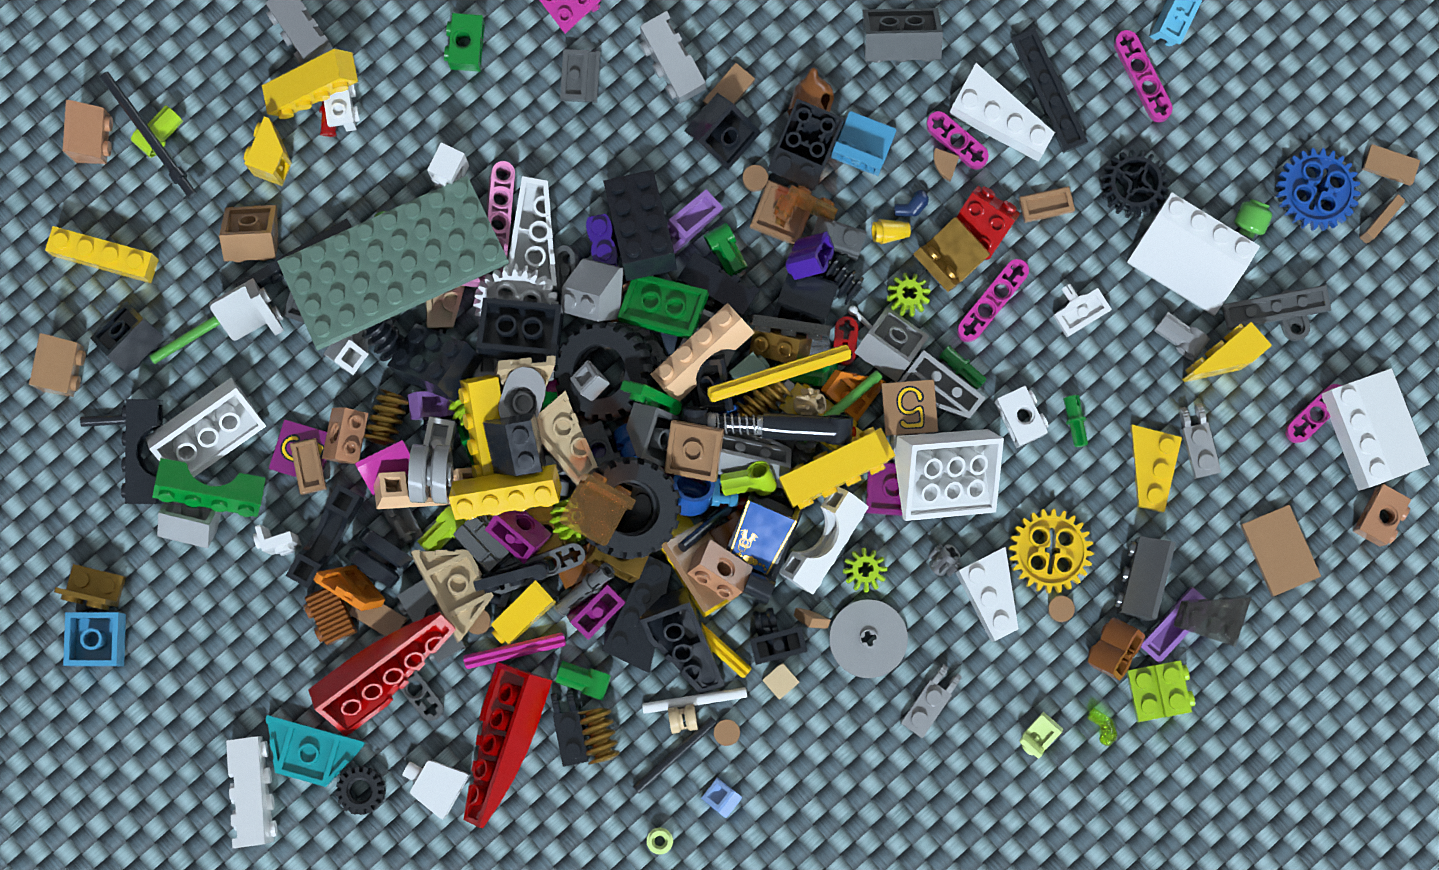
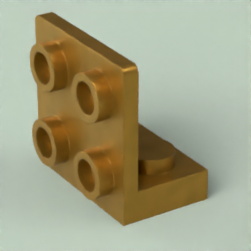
(952, 254)
(95, 586)

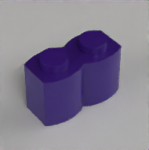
(601, 238)
(810, 255)

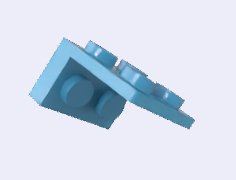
(863, 143)

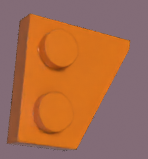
(843, 383)
(351, 586)

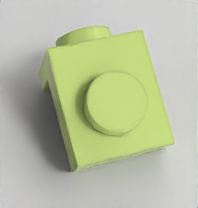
(1040, 735)

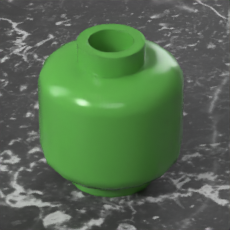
(1253, 218)

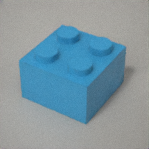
(94, 639)

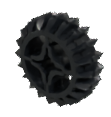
(1143, 187)

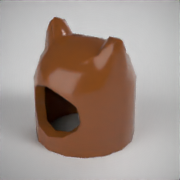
(813, 91)

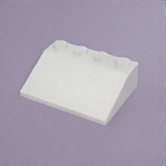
(1193, 254)
(1375, 429)
(948, 473)

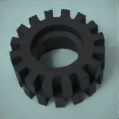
(344, 790)

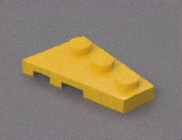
(1155, 463)

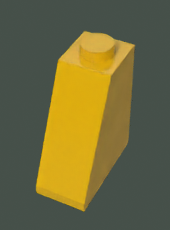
(522, 613)

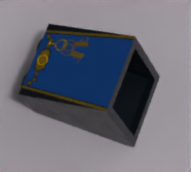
(763, 531)

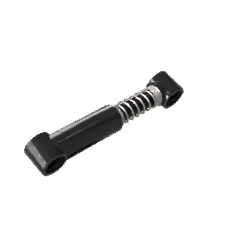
(828, 429)

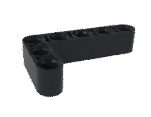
(760, 587)

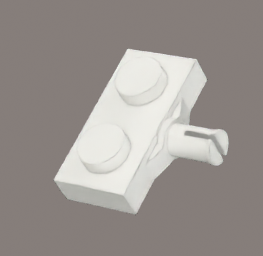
(1080, 310)

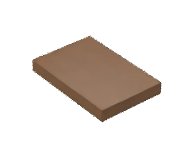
(1280, 550)
(682, 560)

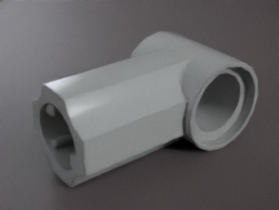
(1188, 340)

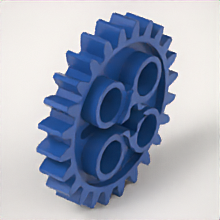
(1339, 198)

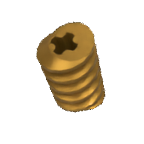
(763, 400)
(386, 418)
(599, 735)

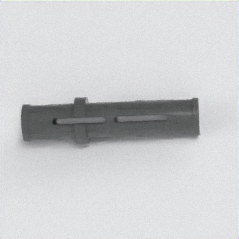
(590, 584)

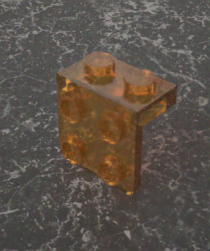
(802, 198)
(596, 508)

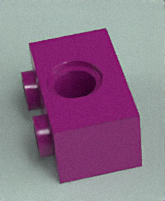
(518, 533)
(595, 610)

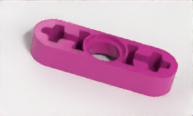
(939, 132)
(1297, 421)

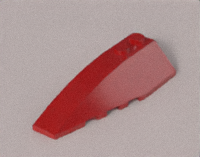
(373, 675)
(509, 724)

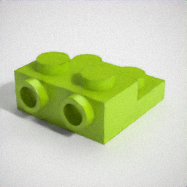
(1160, 691)

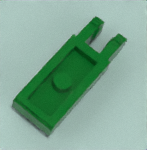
(652, 397)

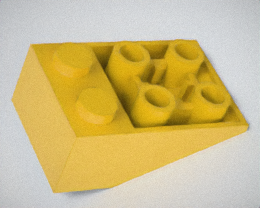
(1241, 348)

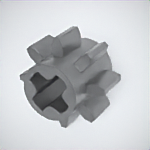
(944, 560)

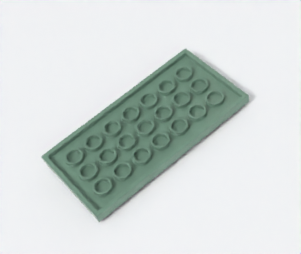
(392, 262)

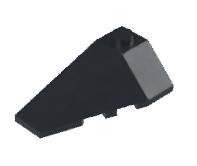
(678, 633)

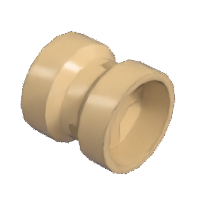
(676, 718)

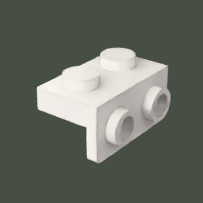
(340, 109)
(280, 544)

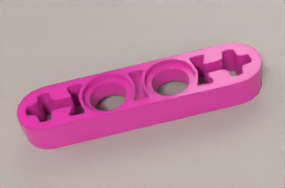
(1139, 77)
(992, 300)

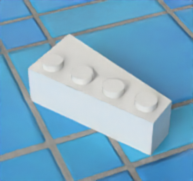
(999, 114)
(533, 231)
(250, 792)

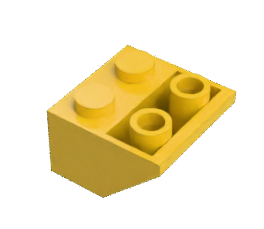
(267, 155)

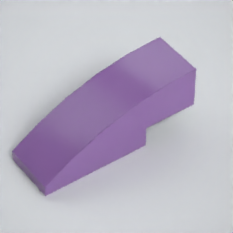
(692, 219)
(426, 405)
(1165, 635)

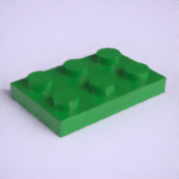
(663, 306)

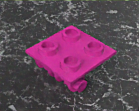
(569, 12)

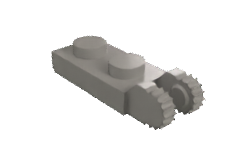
(1199, 443)
(929, 703)

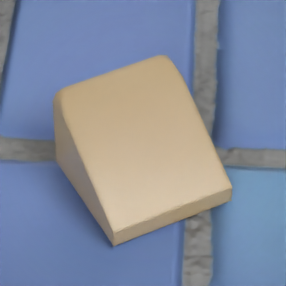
(780, 681)

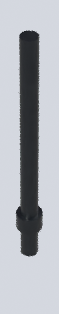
(176, 173)

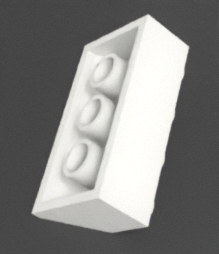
(207, 429)

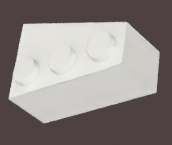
(991, 593)

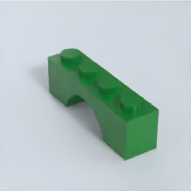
(178, 485)

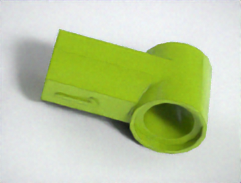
(162, 126)
(755, 478)
(441, 532)

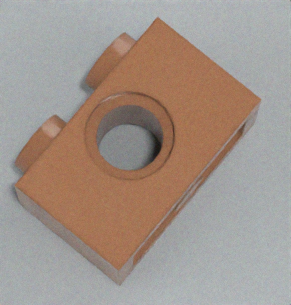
(345, 435)
(1369, 523)
(719, 570)

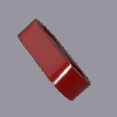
(852, 338)

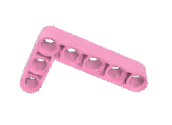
(499, 212)

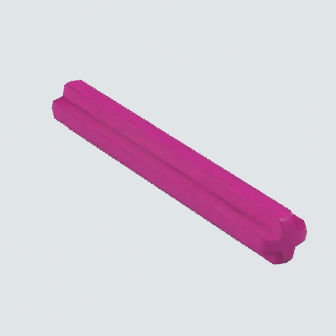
(514, 650)

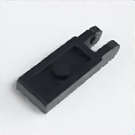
(569, 731)

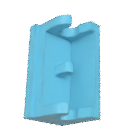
(1175, 20)

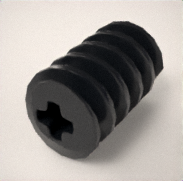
(847, 284)
(385, 337)

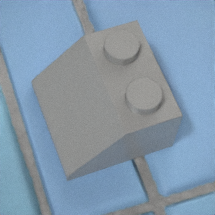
(593, 291)
(891, 344)
(187, 523)

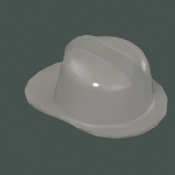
(522, 393)

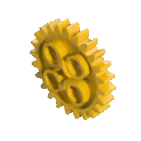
(1074, 553)

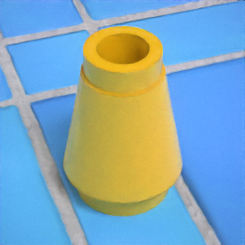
(888, 231)

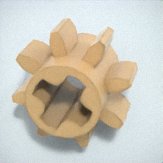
(810, 402)

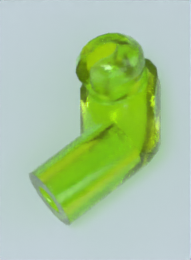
(1106, 725)

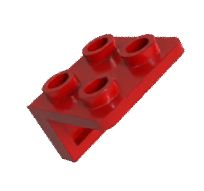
(988, 217)

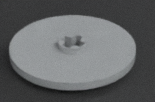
(851, 626)

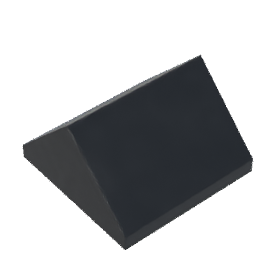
(711, 373)

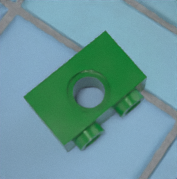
(470, 56)

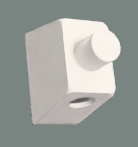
(436, 785)

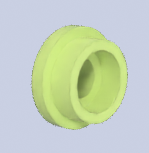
(651, 840)

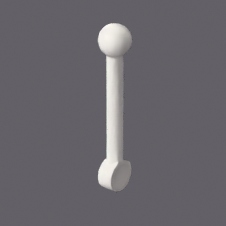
(853, 310)

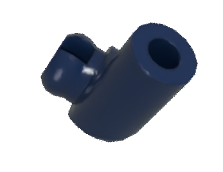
(914, 207)

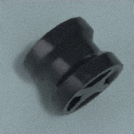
(765, 621)

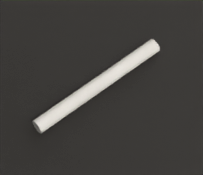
(699, 699)

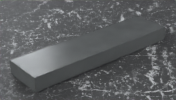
(1277, 307)

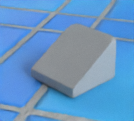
(589, 381)

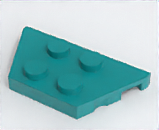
(309, 751)

